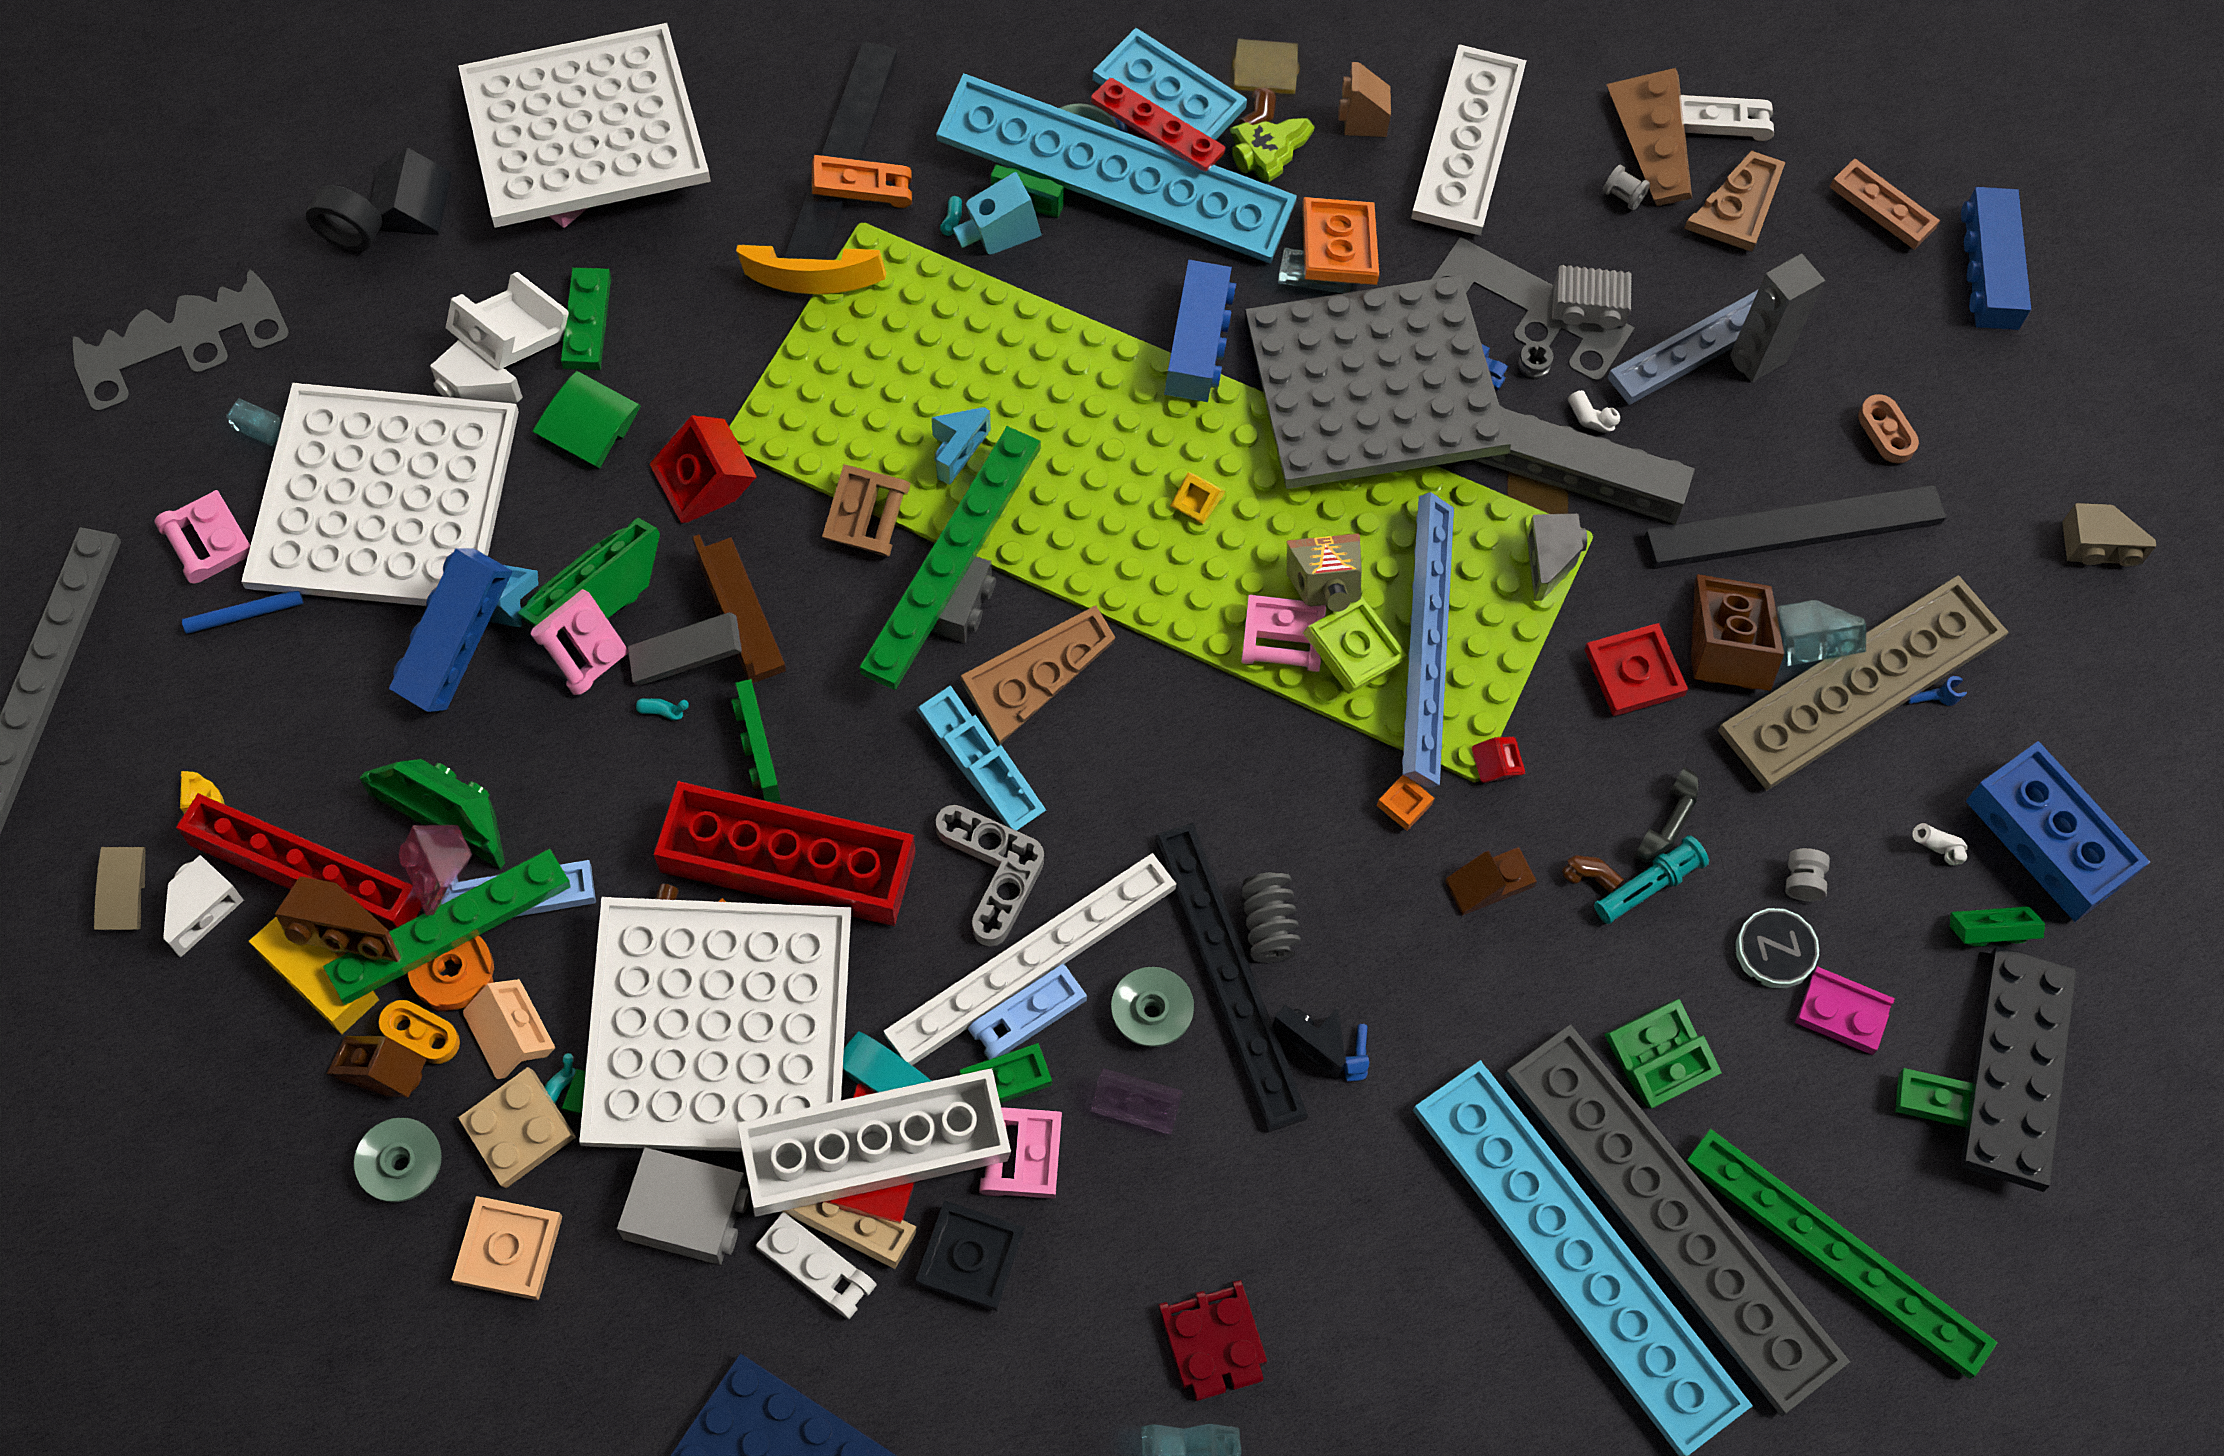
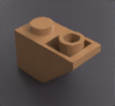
(1364, 103)

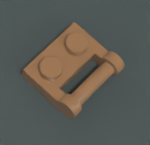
(854, 506)

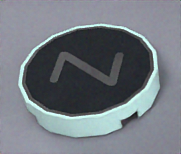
(1777, 948)

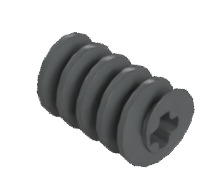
(1268, 917)

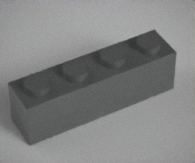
(1776, 317)

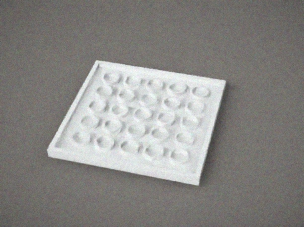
(582, 125)
(377, 492)
(711, 1019)

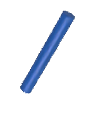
(242, 611)

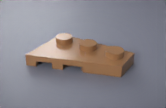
(1741, 204)

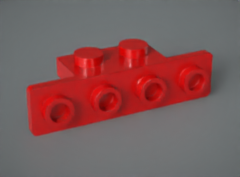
(1157, 125)

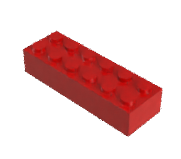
(785, 852)

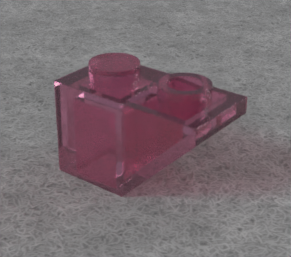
(434, 862)

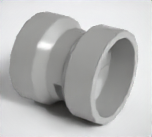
(1807, 874)

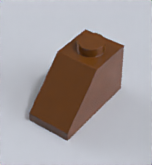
(378, 1065)

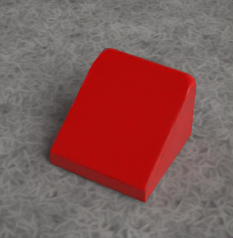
(1498, 759)

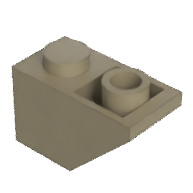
(2104, 535)

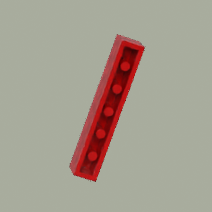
(286, 857)

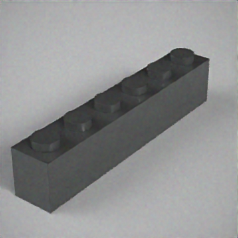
(1593, 467)

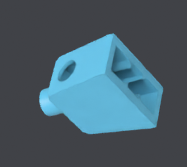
(1000, 217)

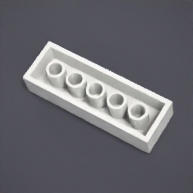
(873, 1142)

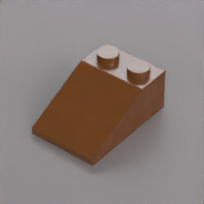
(1735, 633)

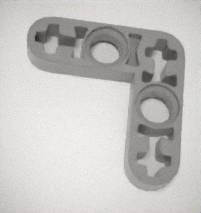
(1008, 868)

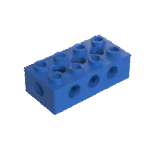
(2057, 831)

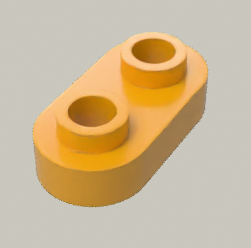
(422, 1031)

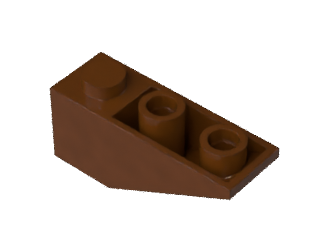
(330, 918)

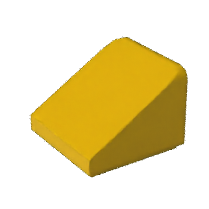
(1197, 497)

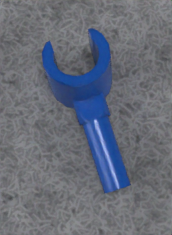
(1944, 693)
(1357, 1066)

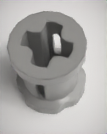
(1626, 187)

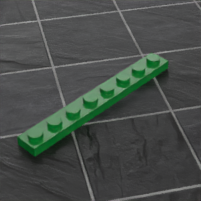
(950, 558)
(1841, 1254)

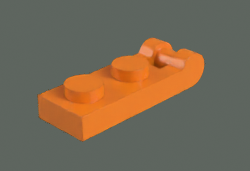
(861, 180)

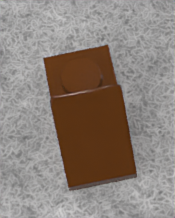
(1490, 880)

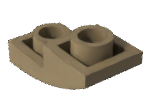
(119, 888)

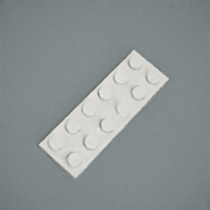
(1469, 140)

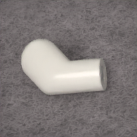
(1600, 421)
(1941, 842)

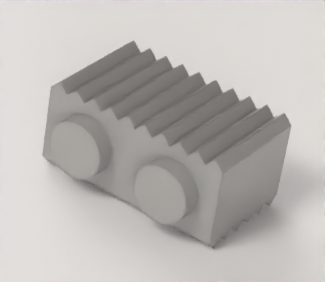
(1591, 296)

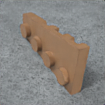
(1655, 127)

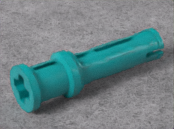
(1666, 870)

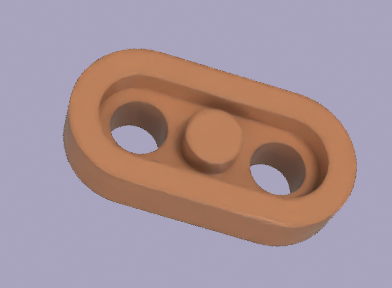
(1890, 431)

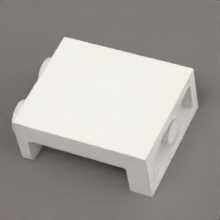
(508, 324)

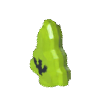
(1268, 145)

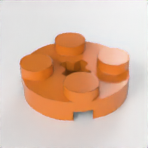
(457, 991)

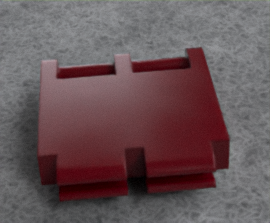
(1214, 1341)

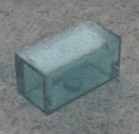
(254, 421)

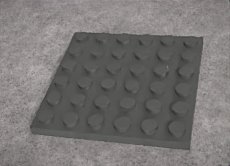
(1375, 382)

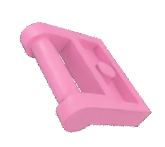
(216, 530)
(1280, 621)
(588, 632)
(1035, 1156)

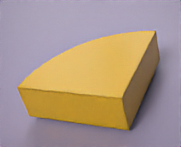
(194, 783)

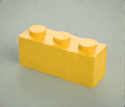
(305, 973)

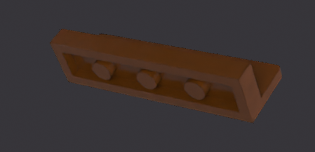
(736, 595)

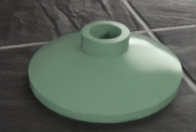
(1152, 988)
(384, 1146)

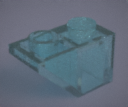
(1819, 632)

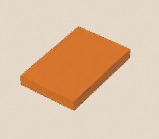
(1340, 241)

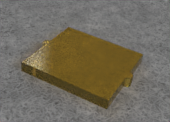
(1266, 65)

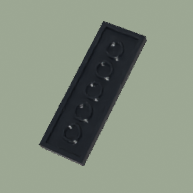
(2019, 1069)

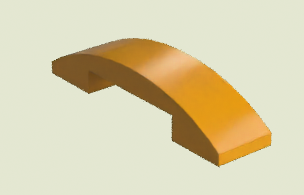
(812, 276)

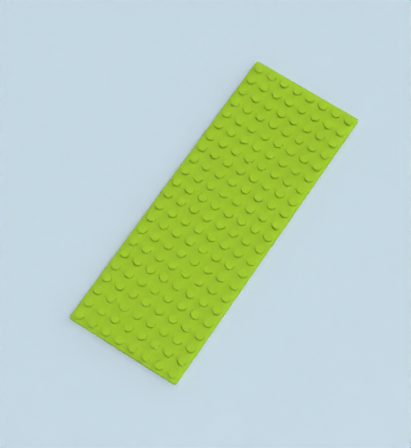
(1096, 502)

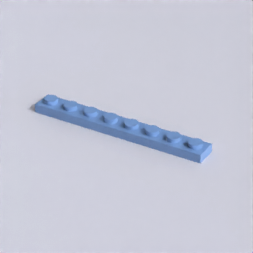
(1428, 641)

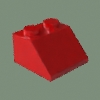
(702, 468)

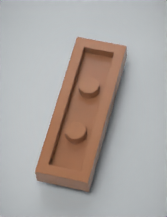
(1884, 203)

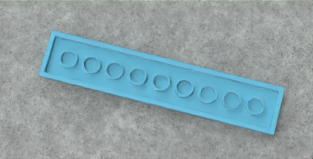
(1116, 168)
(1582, 1260)

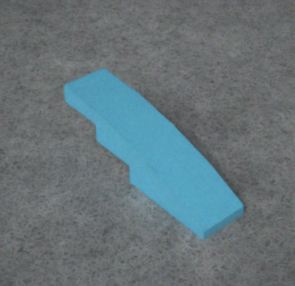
(980, 759)

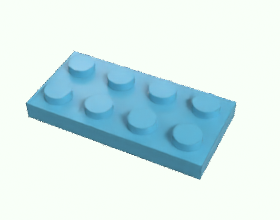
(1172, 83)

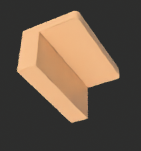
(507, 1026)

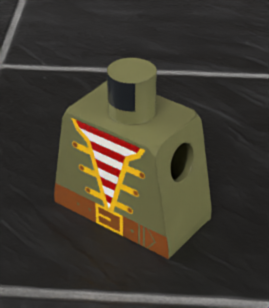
(1326, 570)

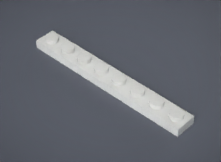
(1030, 959)

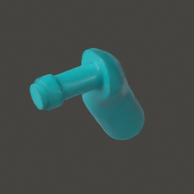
(953, 215)
(662, 707)
(561, 1079)

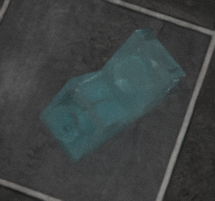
(1192, 1441)

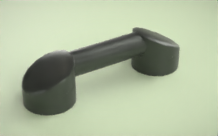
(1686, 791)

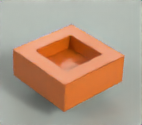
(1405, 802)

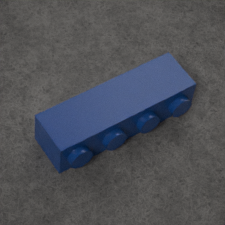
(1996, 258)
(1198, 331)
(450, 629)

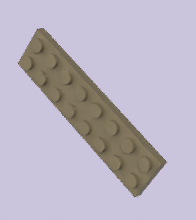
(1857, 689)

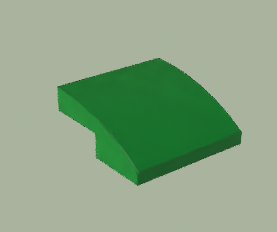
(586, 418)
(1662, 1053)

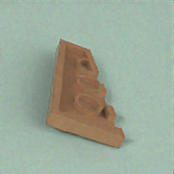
(1029, 675)

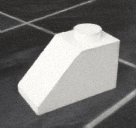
(468, 375)
(196, 904)

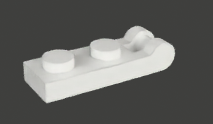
(1728, 116)
(814, 1265)

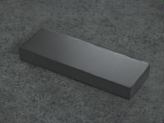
(684, 649)

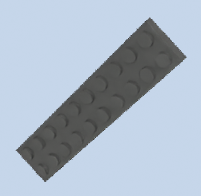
(1677, 1220)

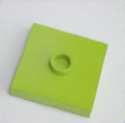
(1355, 645)

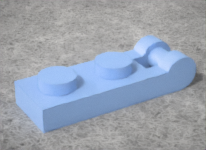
(1028, 1011)

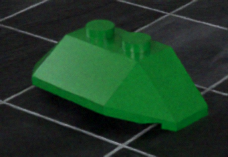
(610, 571)
(437, 798)

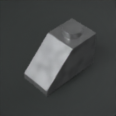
(1553, 549)

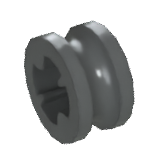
(1531, 370)

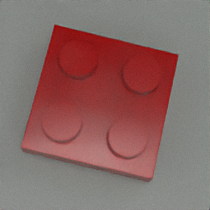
(1636, 669)

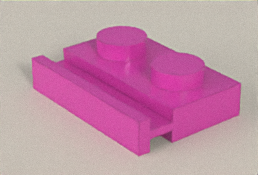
(1844, 1010)

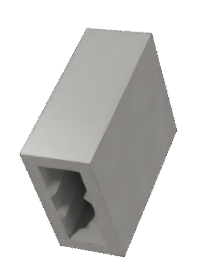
(684, 1206)

